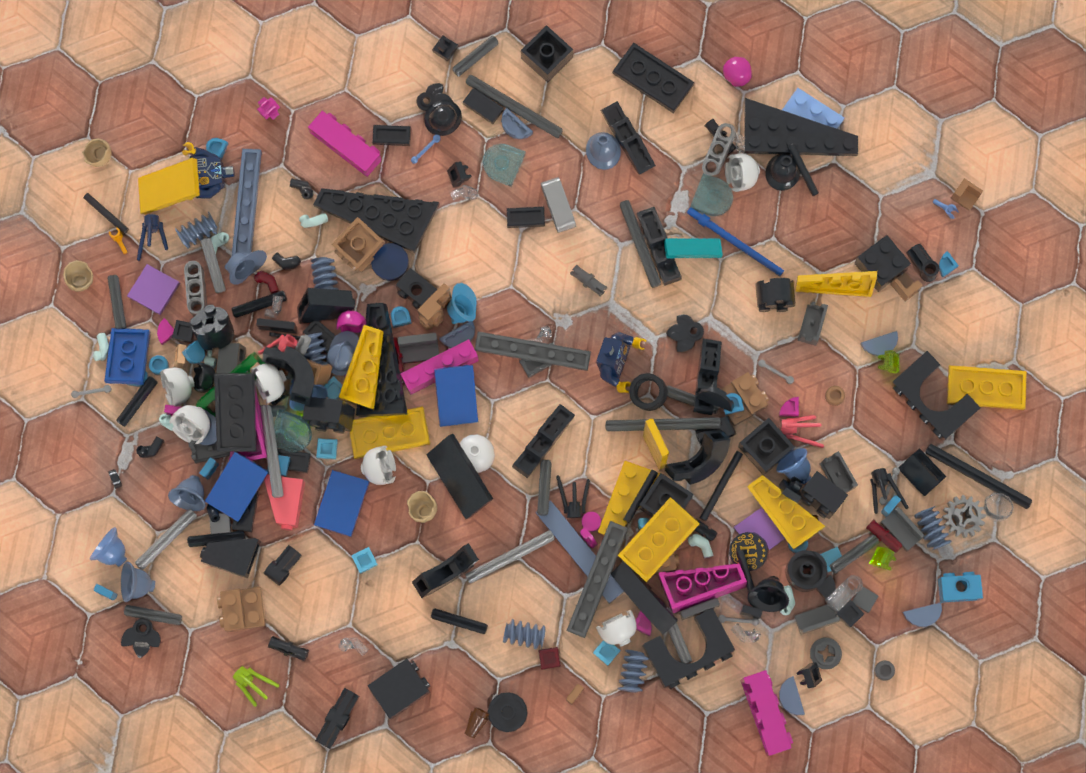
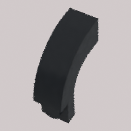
(298, 367)
(705, 462)
(446, 572)

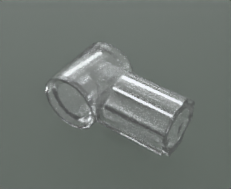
(843, 593)

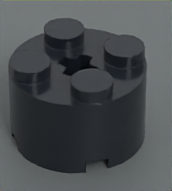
(776, 294)
(212, 327)
(817, 573)

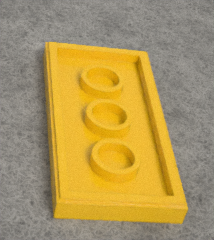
(168, 186)
(987, 386)
(395, 432)
(655, 444)
(658, 539)

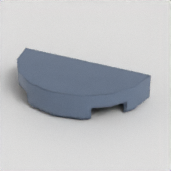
(514, 126)
(459, 335)
(878, 345)
(924, 616)
(790, 697)

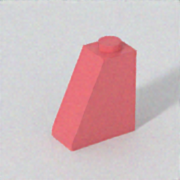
(287, 508)

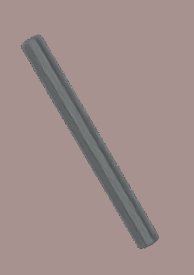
(514, 106)
(664, 424)

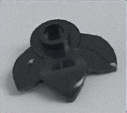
(433, 94)
(682, 333)
(141, 640)

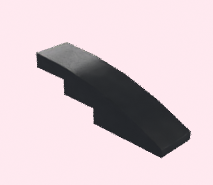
(628, 138)
(655, 238)
(707, 373)
(543, 441)
(643, 597)

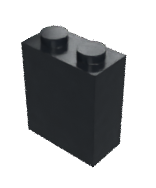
(399, 688)

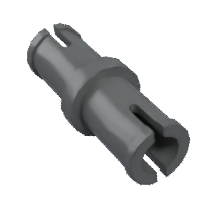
(588, 280)

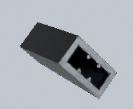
(324, 304)
(231, 556)

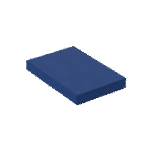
(127, 356)
(456, 395)
(236, 486)
(341, 503)

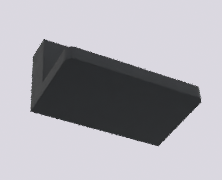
(922, 472)

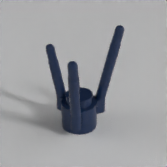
(151, 225)

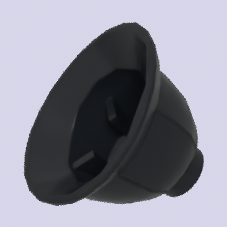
(443, 117)
(782, 172)
(769, 595)

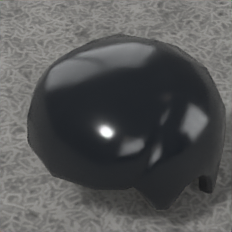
(203, 378)

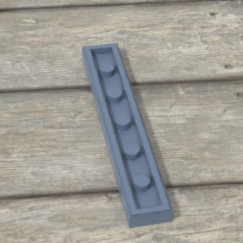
(246, 201)
(576, 548)

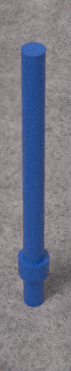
(704, 221)

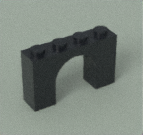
(909, 385)
(717, 647)

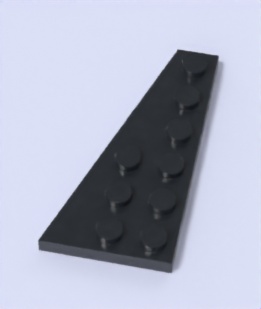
(772, 130)
(388, 216)
(389, 391)

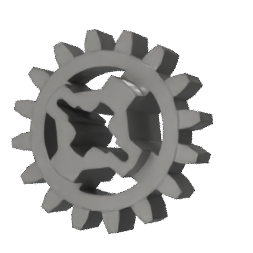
(971, 518)

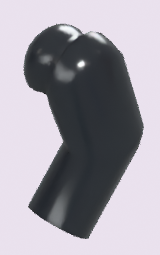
(304, 187)
(286, 263)
(151, 450)
(213, 513)

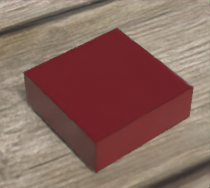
(549, 658)

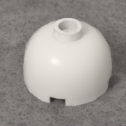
(741, 172)
(269, 381)
(177, 385)
(190, 423)
(479, 451)
(378, 466)
(618, 629)

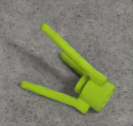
(244, 678)

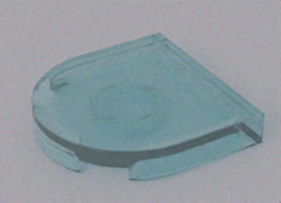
(503, 163)
(712, 196)
(291, 432)

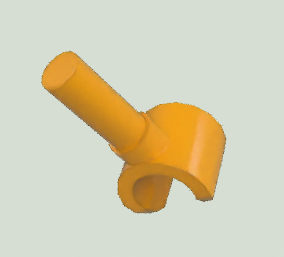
(118, 238)

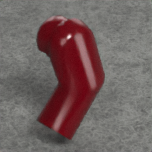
(267, 278)

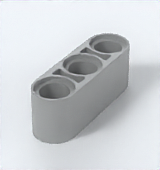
(726, 142)
(558, 205)
(192, 281)

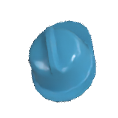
(462, 305)

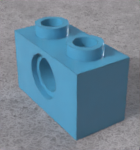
(948, 589)

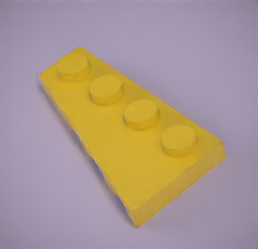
(838, 283)
(363, 371)
(626, 489)
(788, 516)

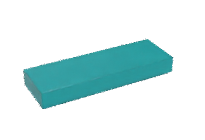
(693, 248)

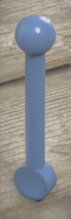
(436, 138)

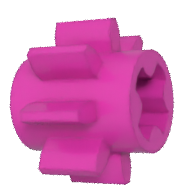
(268, 108)

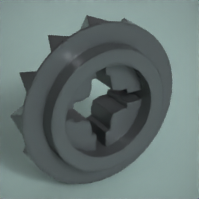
(833, 648)

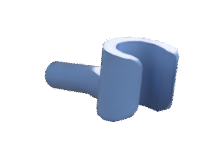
(948, 208)

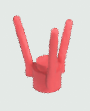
(283, 341)
(790, 426)

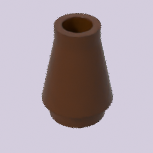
(476, 722)

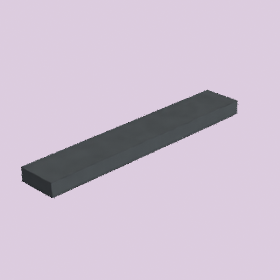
(532, 351)
(597, 579)

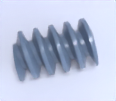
(197, 231)
(322, 273)
(314, 350)
(932, 528)
(524, 634)
(633, 671)

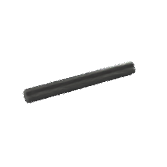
(640, 244)

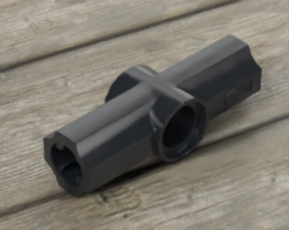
(337, 718)

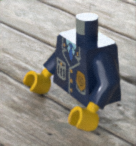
(210, 171)
(613, 358)

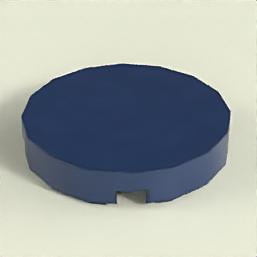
(390, 262)

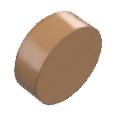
(835, 395)

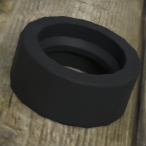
(634, 387)

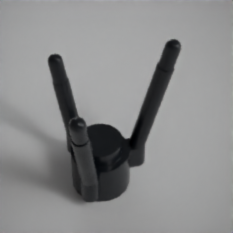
(881, 479)
(574, 509)

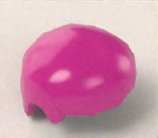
(737, 71)
(351, 321)

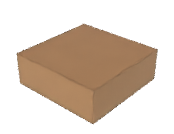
(574, 694)

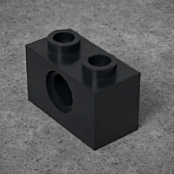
(412, 281)

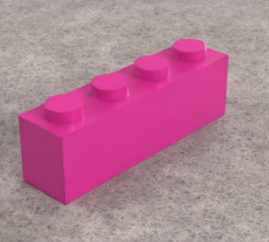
(344, 143)
(423, 374)

